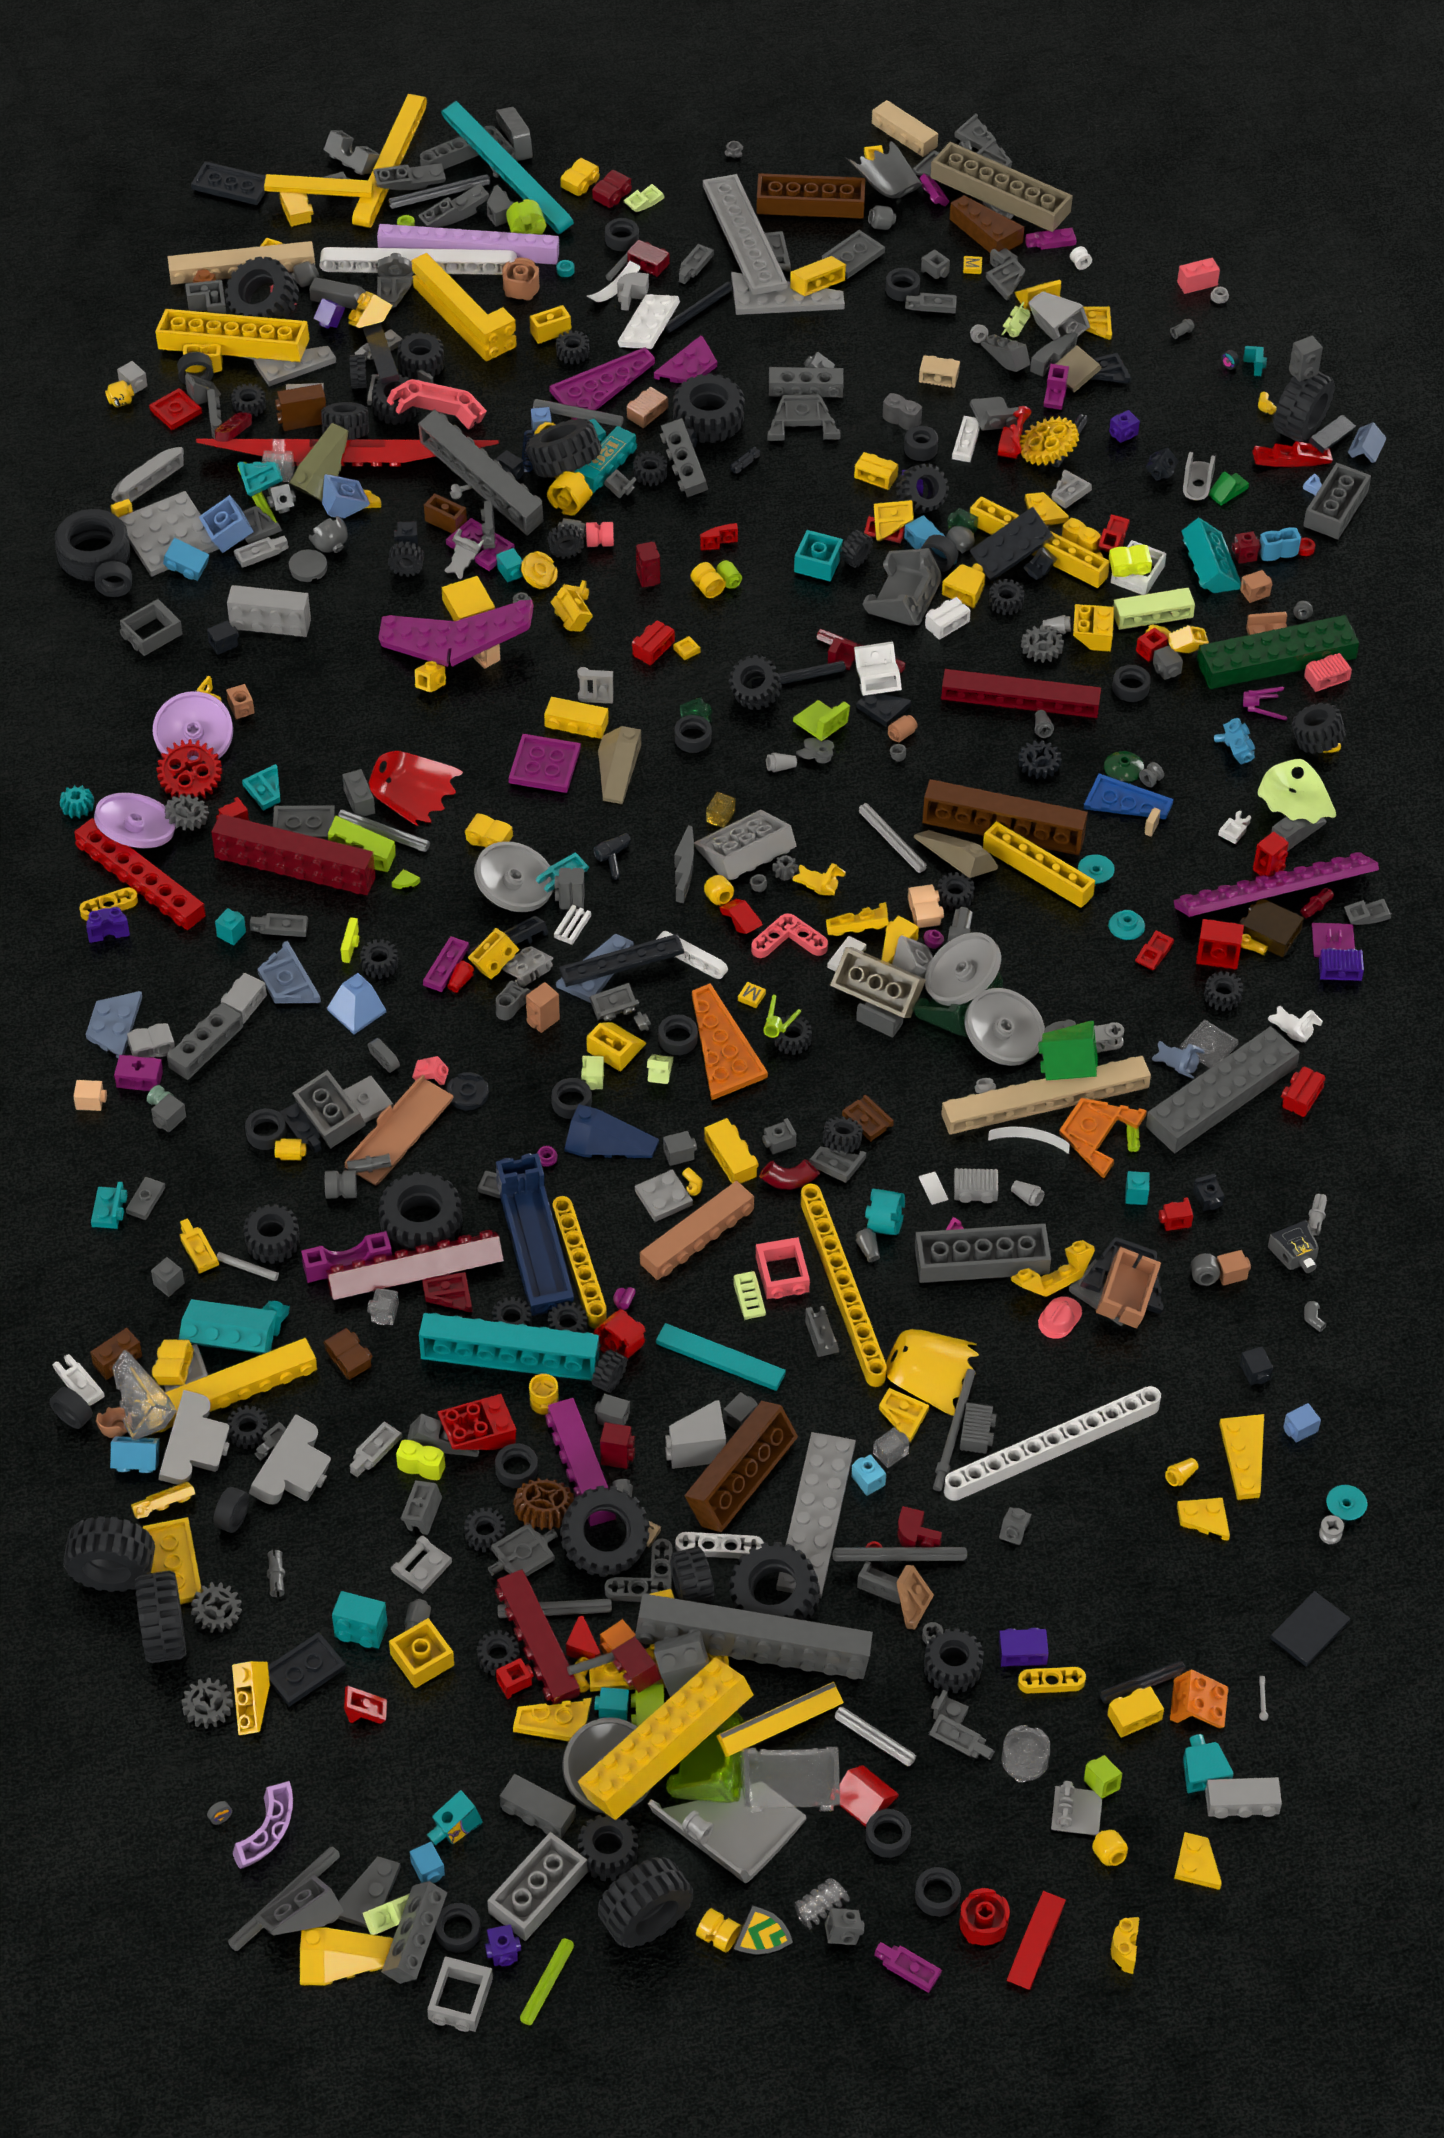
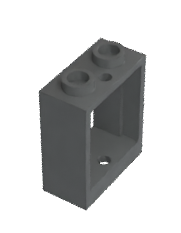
(144, 616)

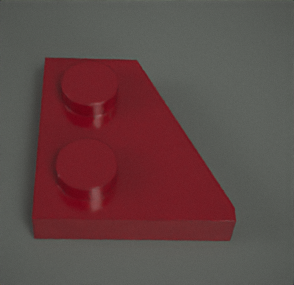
(448, 1291)

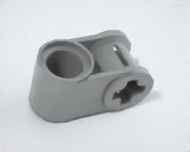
(1106, 1038)

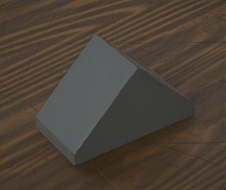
(198, 388)

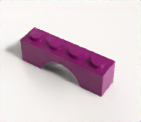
(320, 1259)

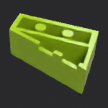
(357, 836)

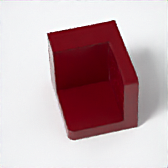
(842, 651)

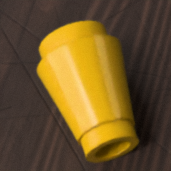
(1181, 1472)

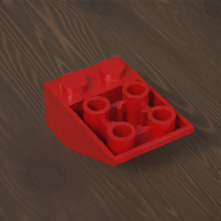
(479, 1425)

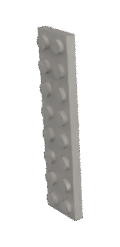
(819, 1504)

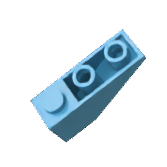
(918, 532)

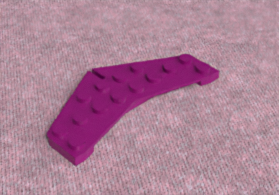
(461, 638)

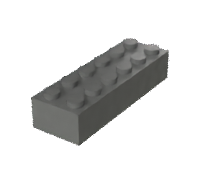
(981, 1252)

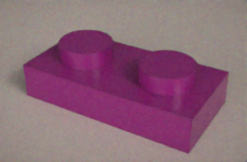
(934, 189)

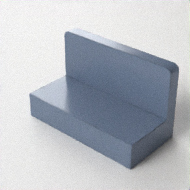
(1368, 441)

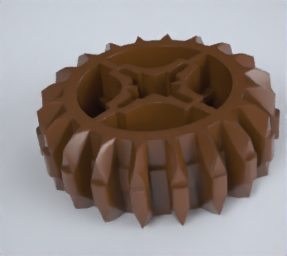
(542, 1503)

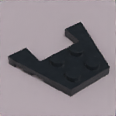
(1094, 1278)

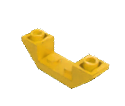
(1078, 1258)

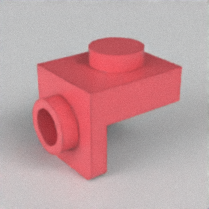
(432, 1069)

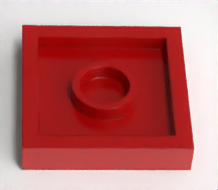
(175, 409)

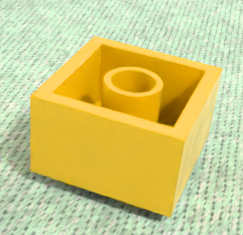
(421, 1653)

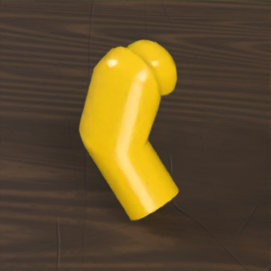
(1251, 944)

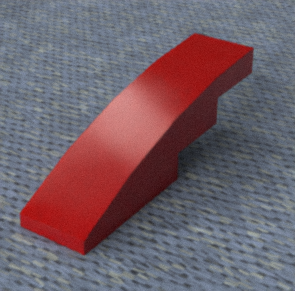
(1291, 456)
(1036, 1940)

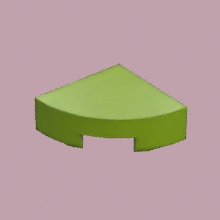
(405, 879)

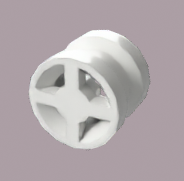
(1081, 258)

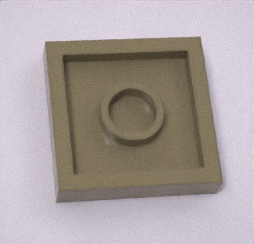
(1081, 367)

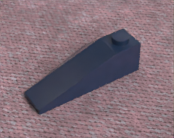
(602, 1134)

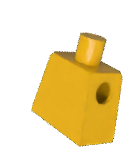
(965, 584)

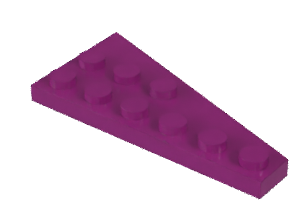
(603, 382)

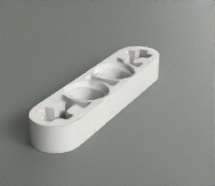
(700, 959)
(719, 1541)

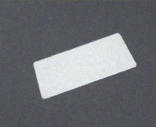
(933, 1188)

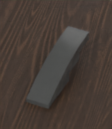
(684, 863)

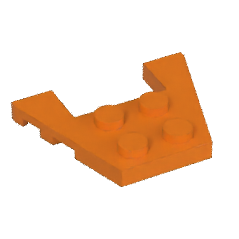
(1090, 1125)

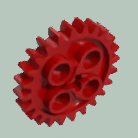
(180, 756)

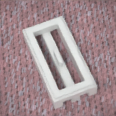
(578, 912)

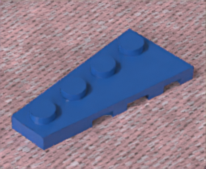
(1124, 798)

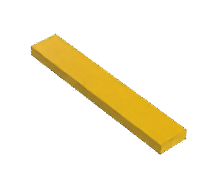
(318, 185)

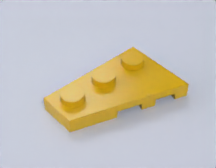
(857, 923)
(552, 1721)

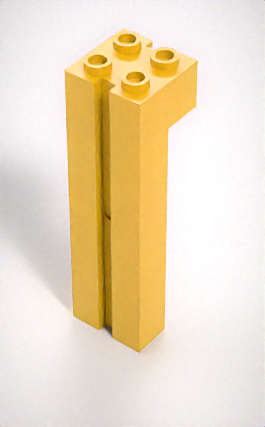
(485, 333)

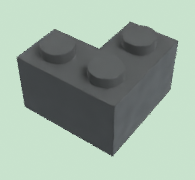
(206, 297)

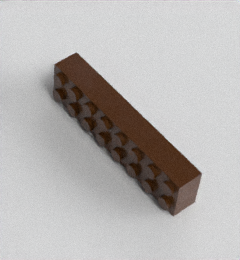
(977, 810)

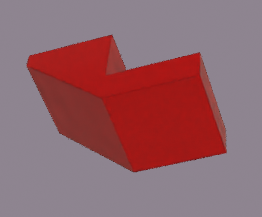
(742, 915)

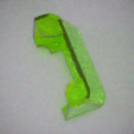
(707, 1771)

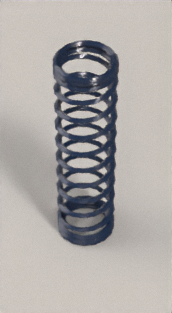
(526, 462)

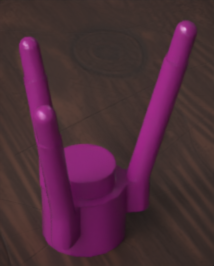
(1252, 698)

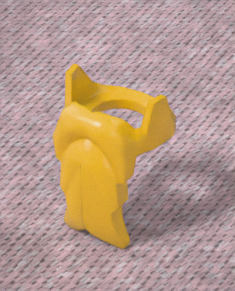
(822, 883)

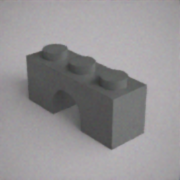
(340, 147)

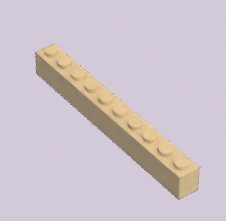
(1043, 1095)

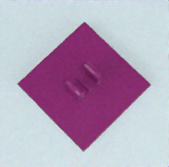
(1332, 936)

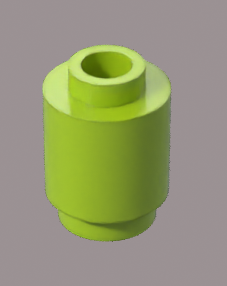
(729, 574)

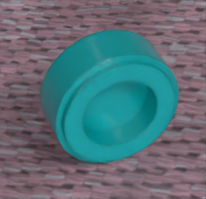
(565, 268)

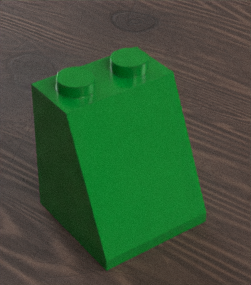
(1069, 1052)

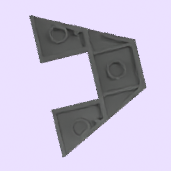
(979, 139)

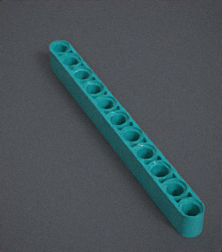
(506, 166)

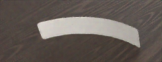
(611, 289)
(1029, 1133)

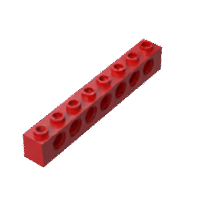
(141, 875)

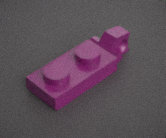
(1050, 239)
(908, 1966)

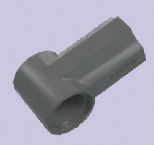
(961, 923)

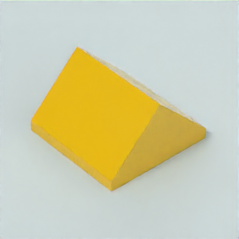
(1027, 294)

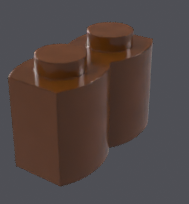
(348, 1353)

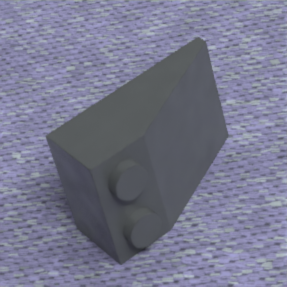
(680, 1659)
(304, 1907)

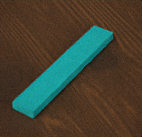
(720, 1357)

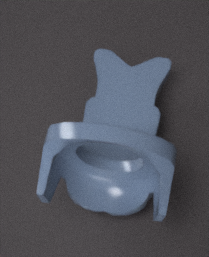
(1183, 1061)

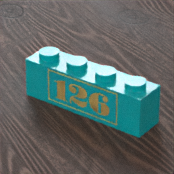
(614, 451)

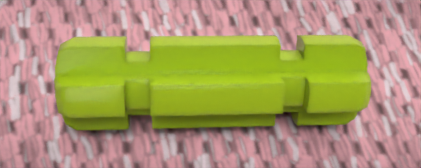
(1133, 1138)

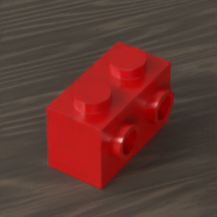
(1271, 855)

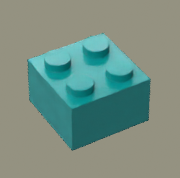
(818, 555)
(359, 1620)

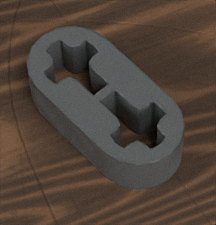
(383, 1055)

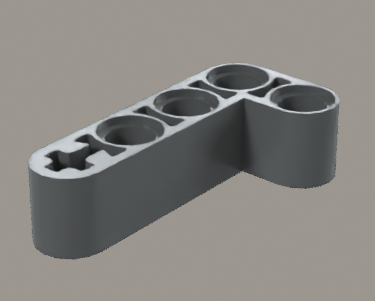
(516, 132)

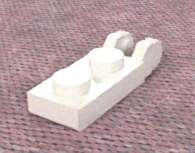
(79, 1380)

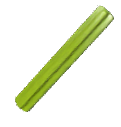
(546, 1981)

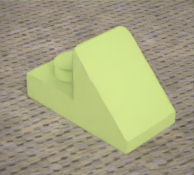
(659, 1068)

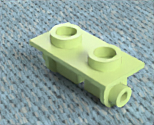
(1016, 323)

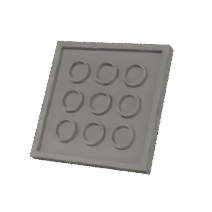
(156, 526)

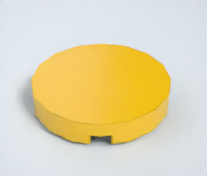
(539, 570)

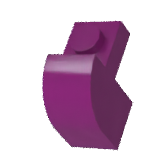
(1056, 386)

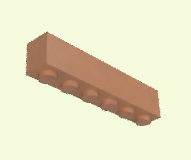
(697, 1230)

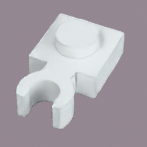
(1234, 829)

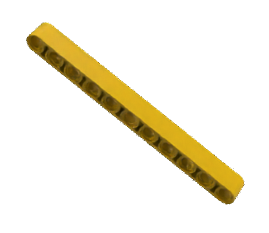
(391, 156)
(825, 1239)

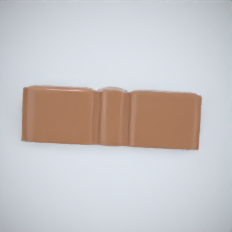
(401, 1126)

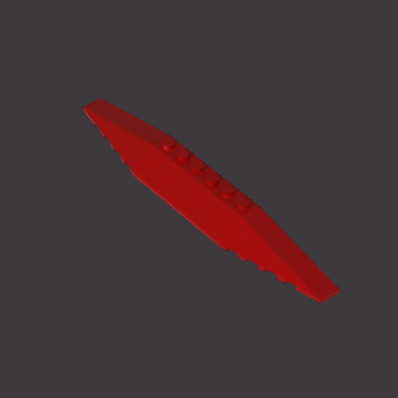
(356, 451)

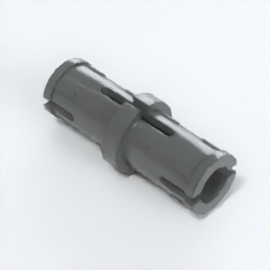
(370, 1163)
(276, 1573)

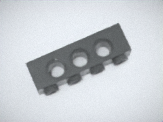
(806, 381)
(675, 432)
(204, 1041)
(414, 1932)

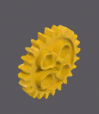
(1049, 440)

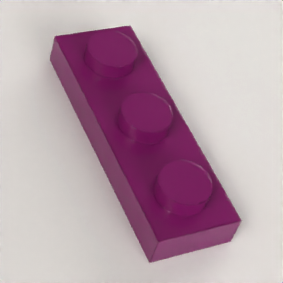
(445, 963)

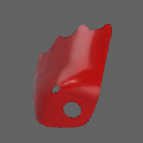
(414, 786)

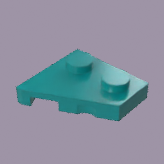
(259, 476)
(264, 787)

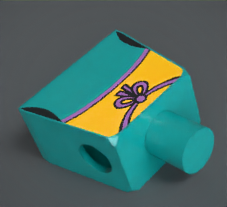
(455, 1819)

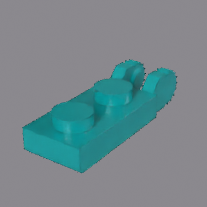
(571, 861)

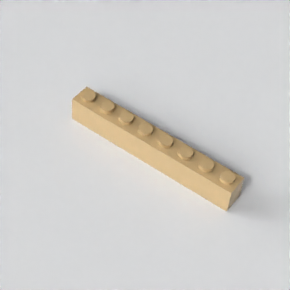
(224, 262)

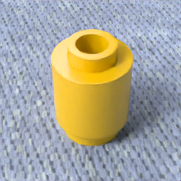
(290, 1149)

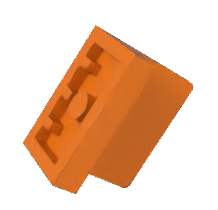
(1199, 1697)

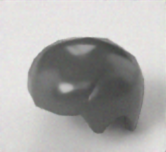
(961, 537)

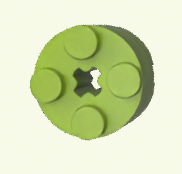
(526, 218)

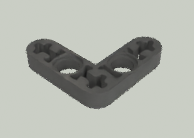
(656, 1580)

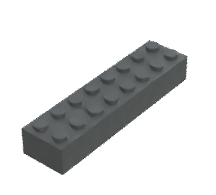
(481, 472)
(1222, 1089)

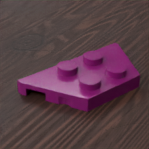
(688, 363)

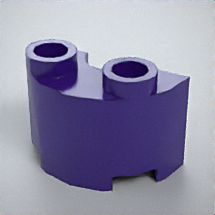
(107, 922)

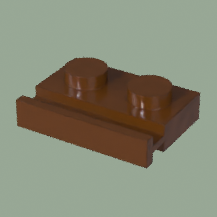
(870, 1116)

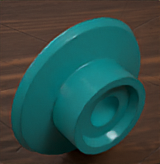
(1097, 868)
(1126, 925)
(1350, 1496)

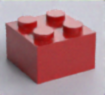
(1219, 944)

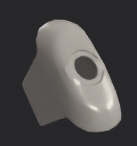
(1198, 471)

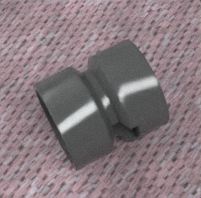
(340, 1184)

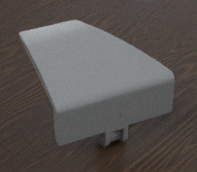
(732, 1834)

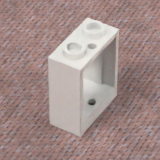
(1141, 583)

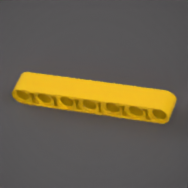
(577, 1253)

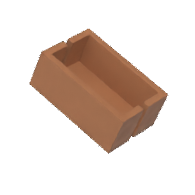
(1128, 1288)

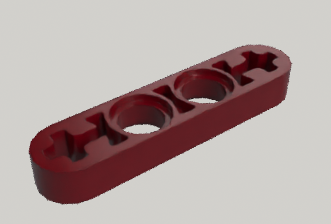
(233, 427)

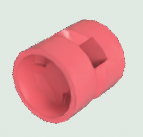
(599, 534)

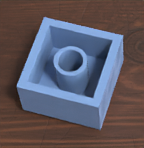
(226, 524)

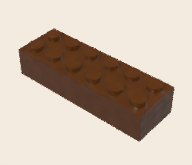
(810, 195)
(741, 1466)

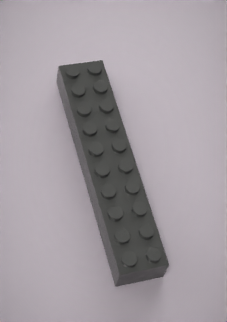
(757, 1636)

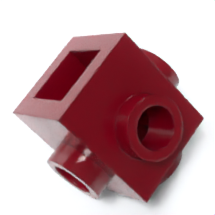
(1246, 547)

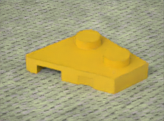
(1099, 321)
(1046, 508)
(903, 1412)
(1197, 1862)

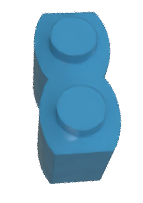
(1279, 544)

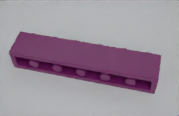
(577, 1452)

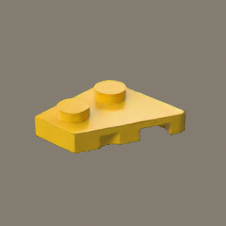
(892, 517)
(1204, 1515)

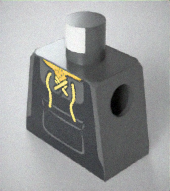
(1295, 1246)

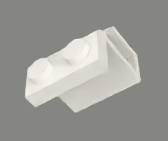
(877, 668)

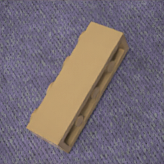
(904, 128)

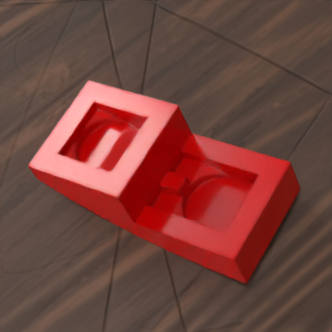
(1155, 950)

